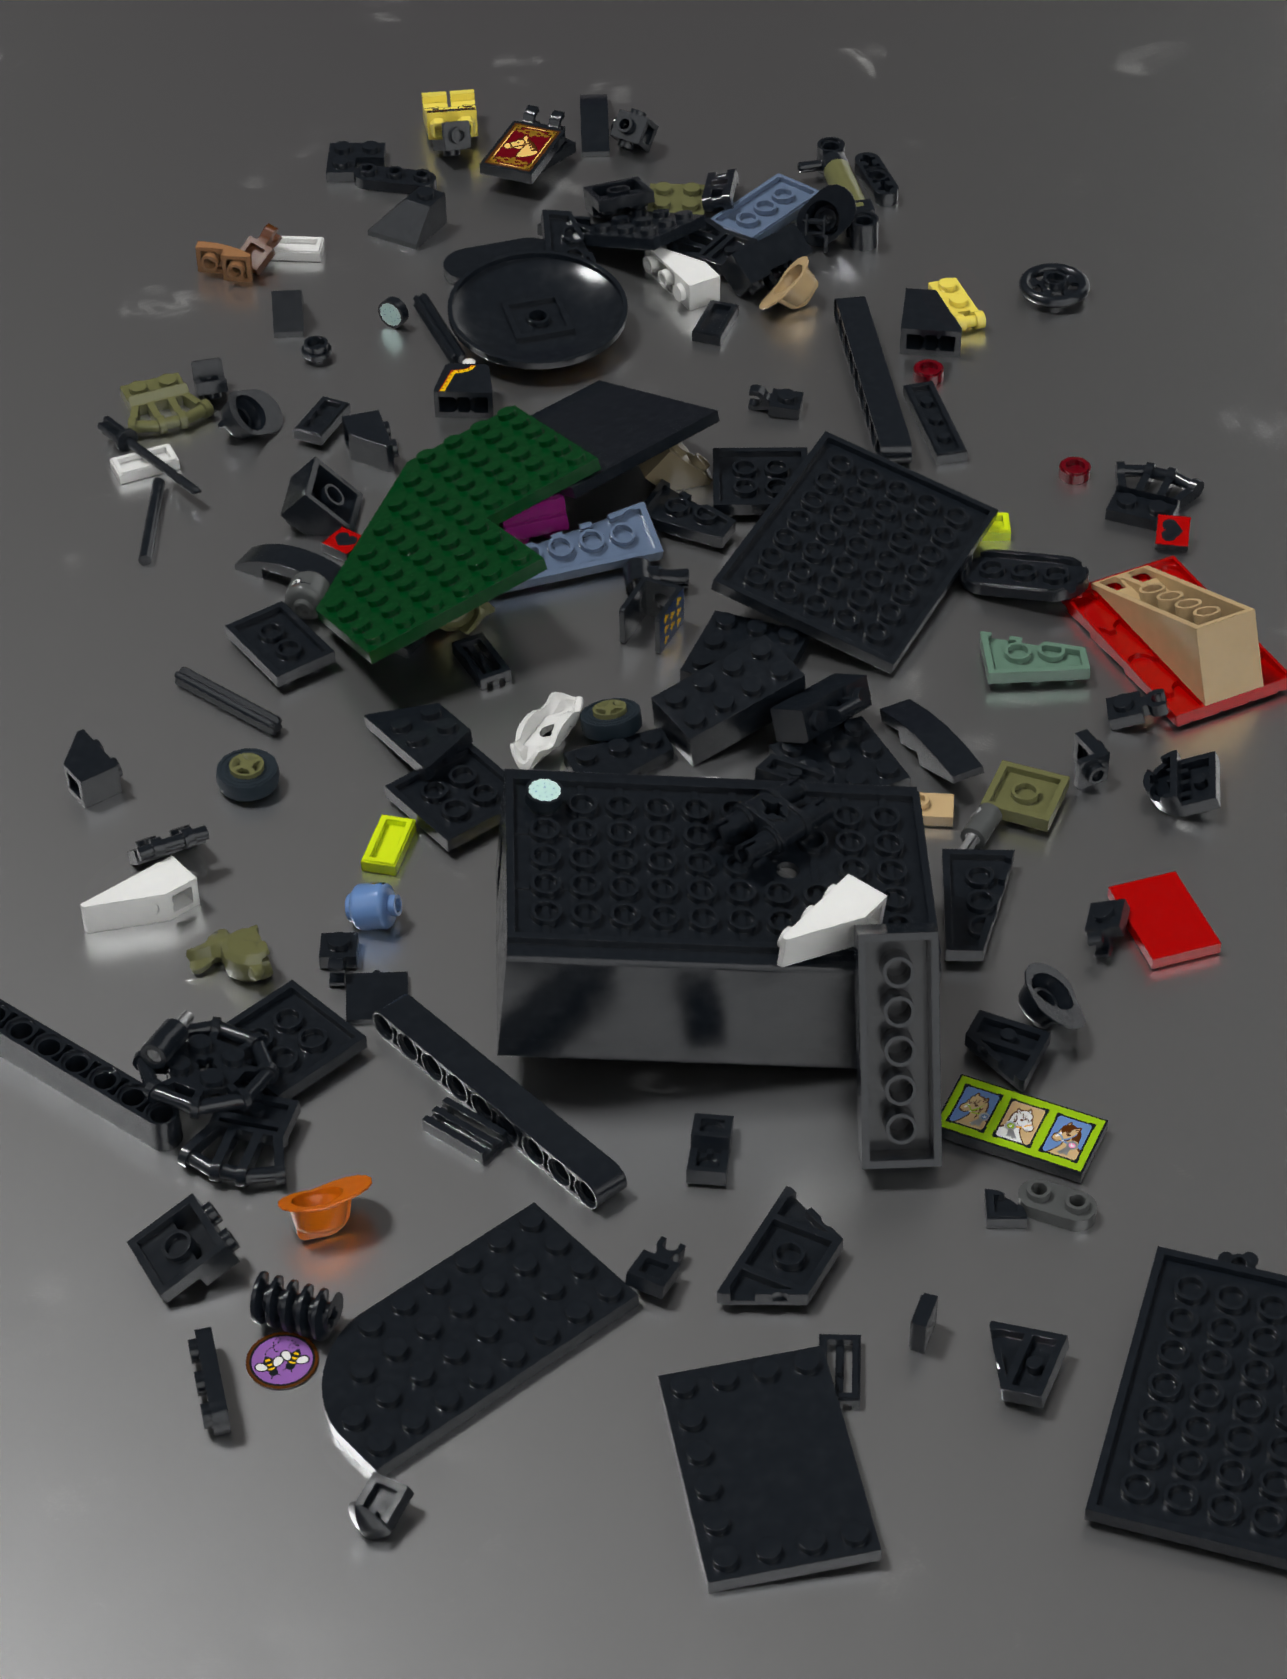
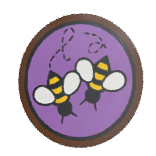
(282, 1360)

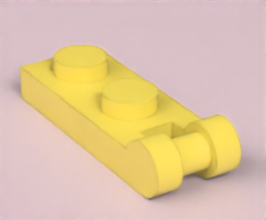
(959, 303)

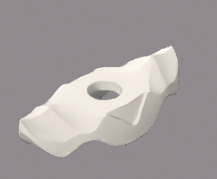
(557, 715)

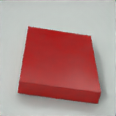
(1165, 920)

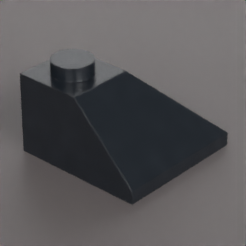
(413, 219)

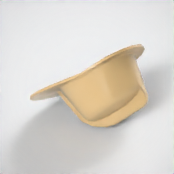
(793, 288)

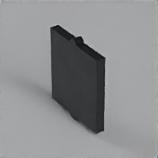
(371, 992)

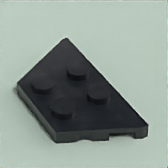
(421, 735)
(783, 1258)

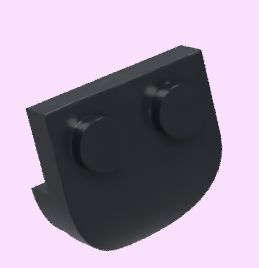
(1185, 785)

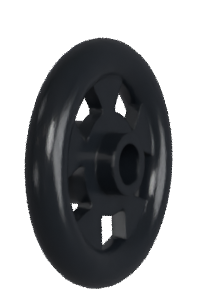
(1054, 285)

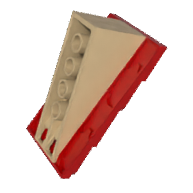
(1179, 639)

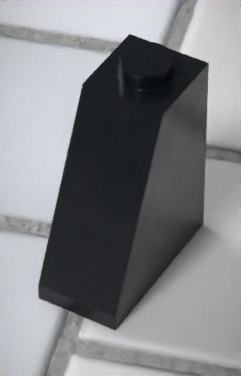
(928, 325)

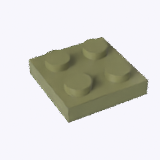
(677, 197)
(1027, 794)

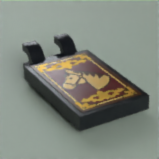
(525, 147)

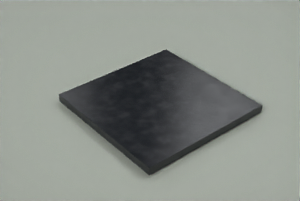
(622, 427)

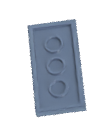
(766, 207)

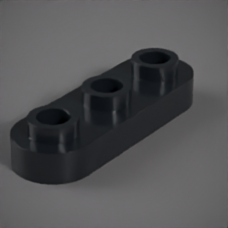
(392, 178)
(209, 1382)

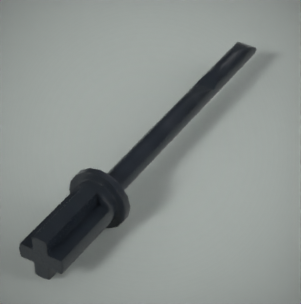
(127, 439)

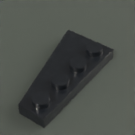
(971, 899)

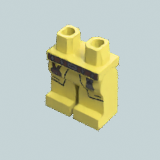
(437, 111)

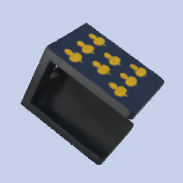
(643, 602)

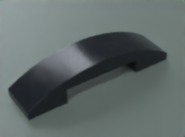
(594, 125)
(285, 561)

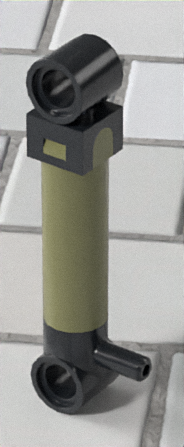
(837, 170)

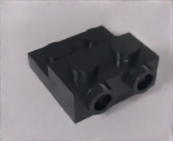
(616, 196)
(185, 1248)

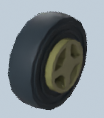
(611, 719)
(247, 774)

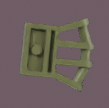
(162, 394)

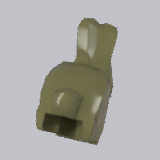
(240, 952)

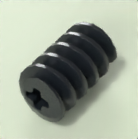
(293, 1309)

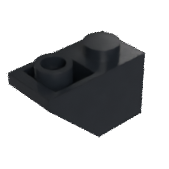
(370, 440)
(90, 771)

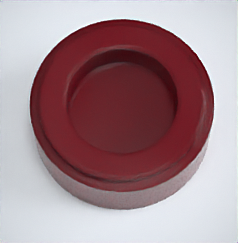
(927, 371)
(1074, 470)

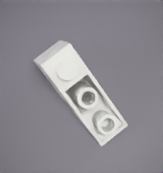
(684, 277)
(143, 899)
(831, 921)

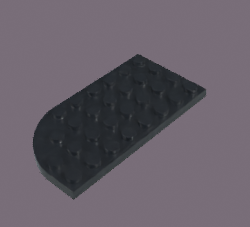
(464, 1337)

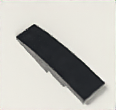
(933, 741)

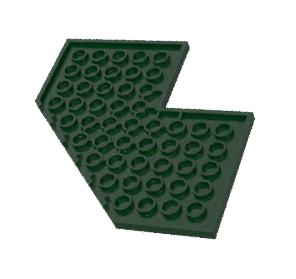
(438, 537)

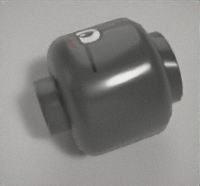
(305, 594)

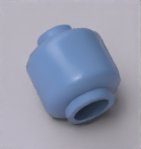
(373, 906)

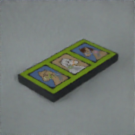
(1022, 1128)

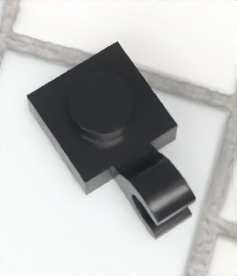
(779, 403)
(1104, 923)
(337, 953)

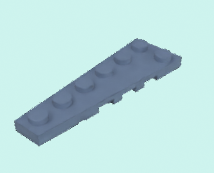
(597, 546)

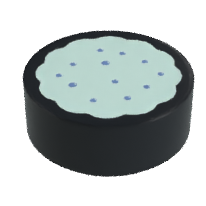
(393, 312)
(544, 794)

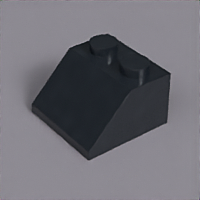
(320, 500)

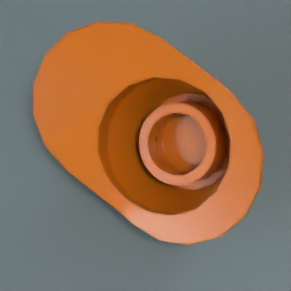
(324, 1208)

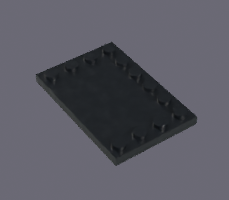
(768, 1469)

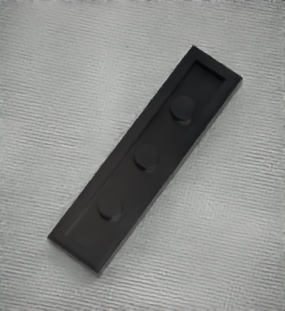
(935, 423)

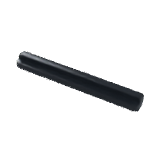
(439, 329)
(228, 701)

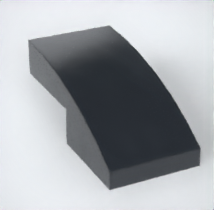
(710, 1149)

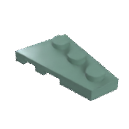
(1024, 662)

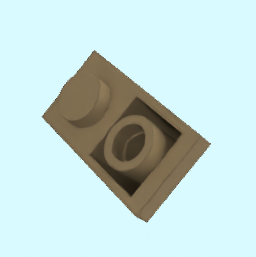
(678, 468)

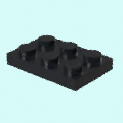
(280, 643)

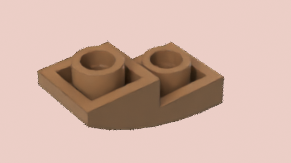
(224, 259)

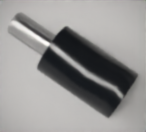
(166, 1040)

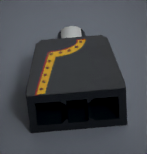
(464, 391)

